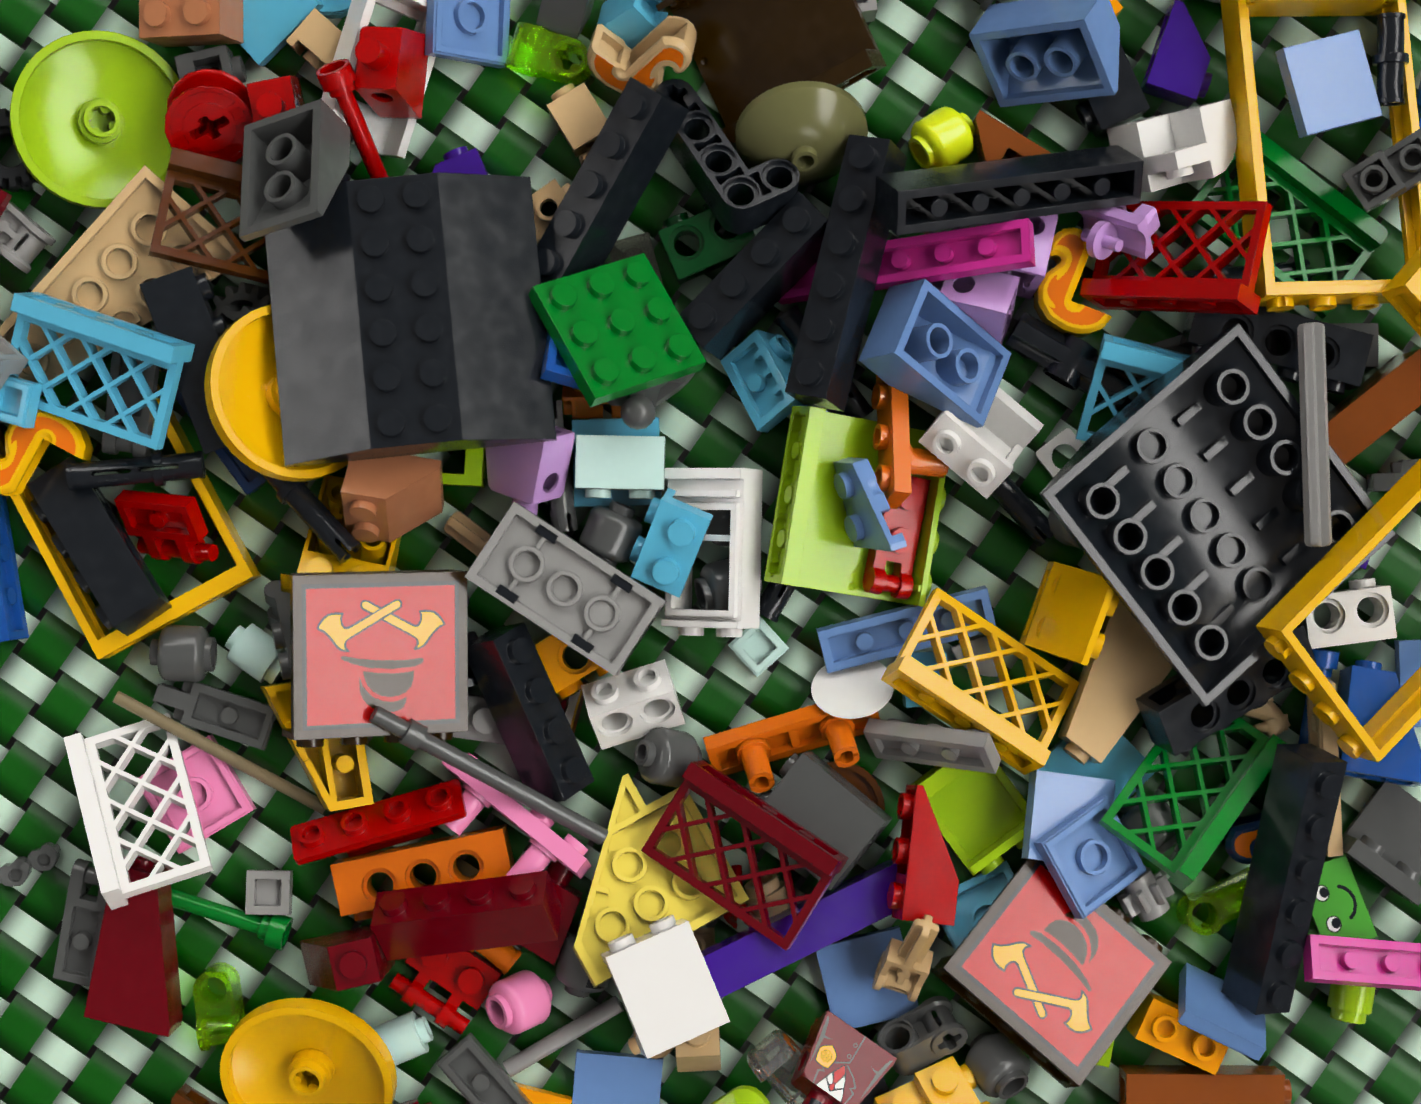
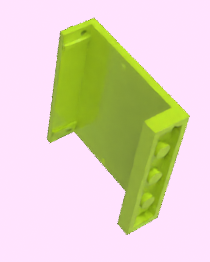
(808, 525)

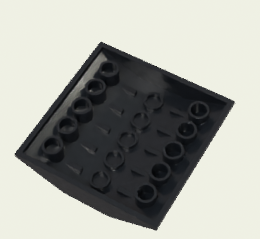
(410, 320)
(1200, 508)

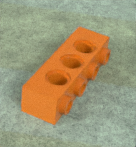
(354, 875)

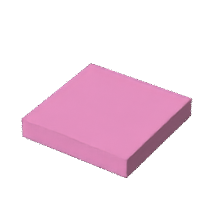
(216, 792)

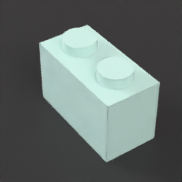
(620, 464)

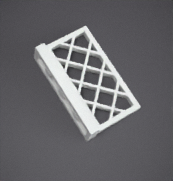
(104, 829)

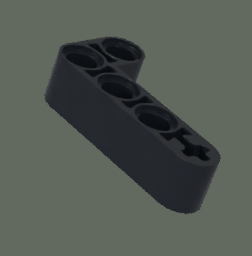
(706, 150)

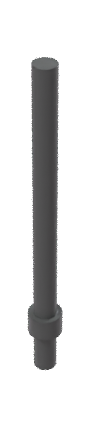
(415, 736)

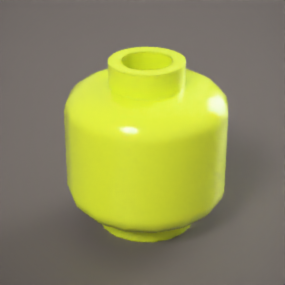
(942, 138)

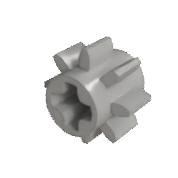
(1146, 896)

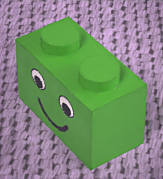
(1339, 903)

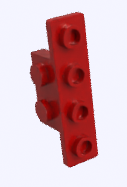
(379, 824)

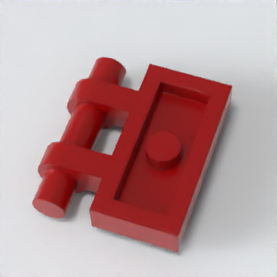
(167, 525)
(460, 973)

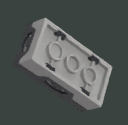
(565, 589)

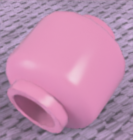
(519, 1002)

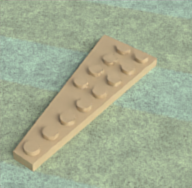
(110, 263)

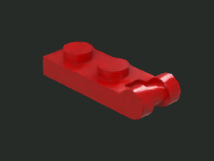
(905, 520)

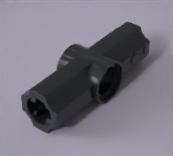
(1063, 357)

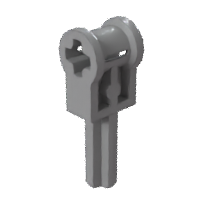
(21, 238)

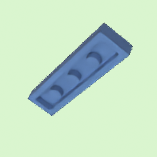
(885, 632)

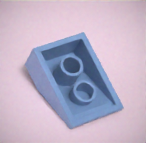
(935, 352)

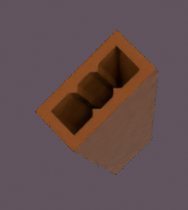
(1376, 406)
(1196, 1086)

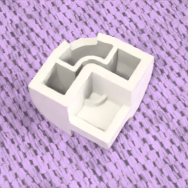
(1180, 144)

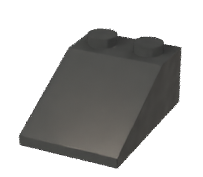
(291, 168)

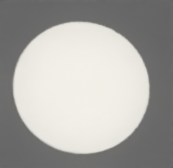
(851, 691)

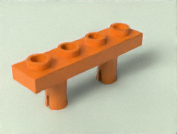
(892, 440)
(780, 736)

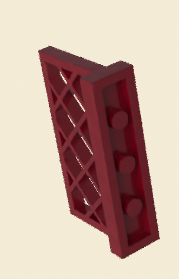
(764, 821)

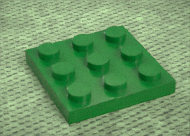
(616, 329)

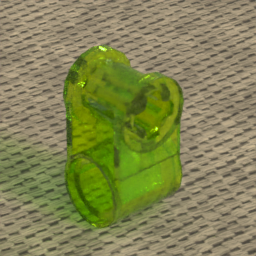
(540, 55)
(217, 1013)

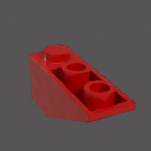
(925, 871)

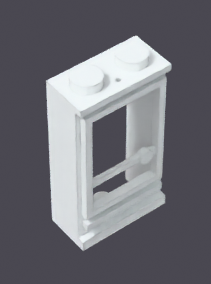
(389, 134)
(741, 494)

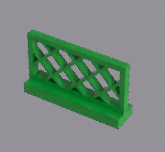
(1315, 199)
(1216, 818)

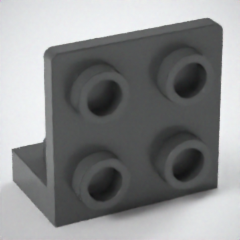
(1388, 840)

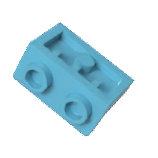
(760, 375)

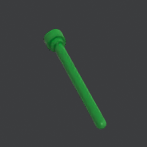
(271, 929)

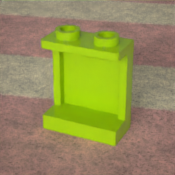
(976, 814)

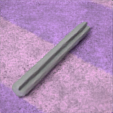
(1314, 434)

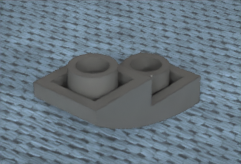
(1386, 173)

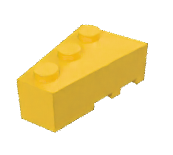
(334, 770)

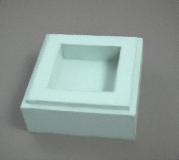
(758, 647)

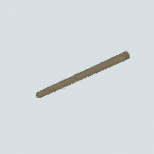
(218, 751)

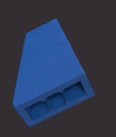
(1365, 691)

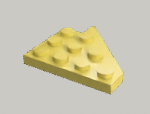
(636, 890)

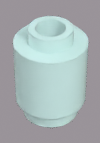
(254, 653)
(406, 1036)

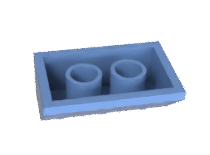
(1048, 50)

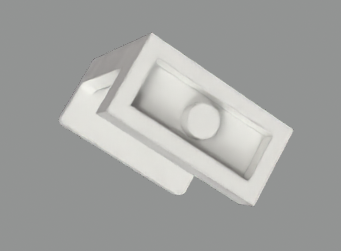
(984, 453)
(664, 985)

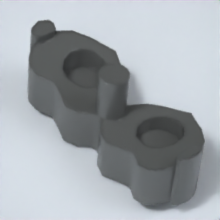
(39, 858)

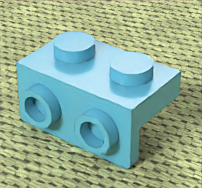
(671, 543)

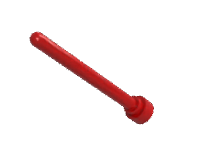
(339, 80)

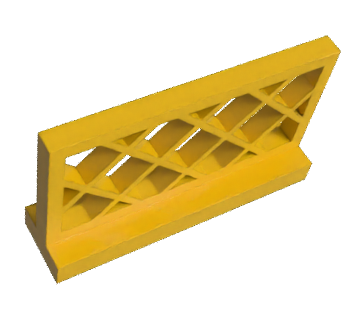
(962, 711)

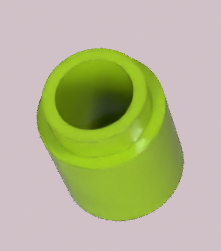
(1350, 1003)

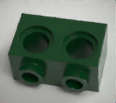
(713, 250)

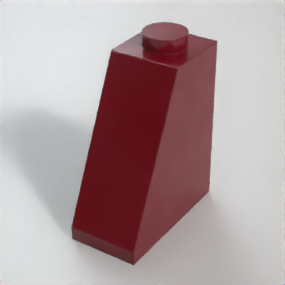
(345, 959)

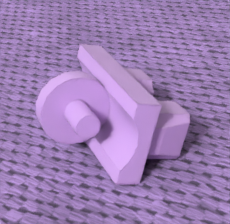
(1119, 230)

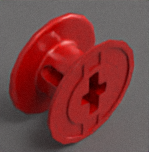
(211, 95)

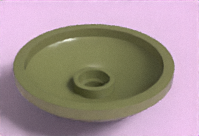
(800, 124)

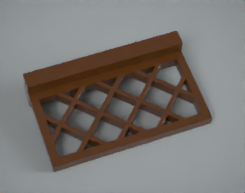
(214, 177)

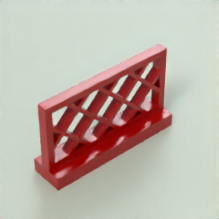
(1184, 293)

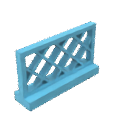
(114, 336)
(1132, 358)

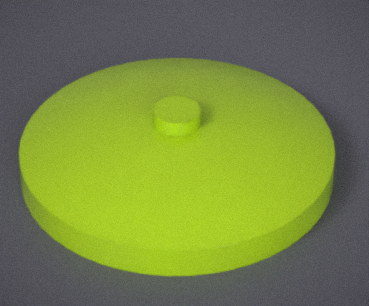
(92, 115)

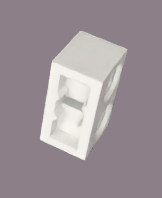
(1345, 625)
(632, 704)

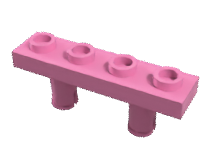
(545, 843)

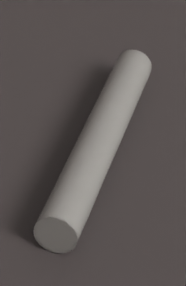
(563, 1036)

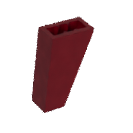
(137, 962)

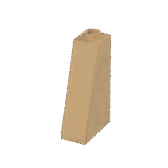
(1109, 688)

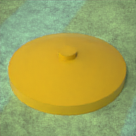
(245, 399)
(306, 1056)

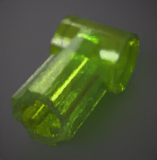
(1222, 900)

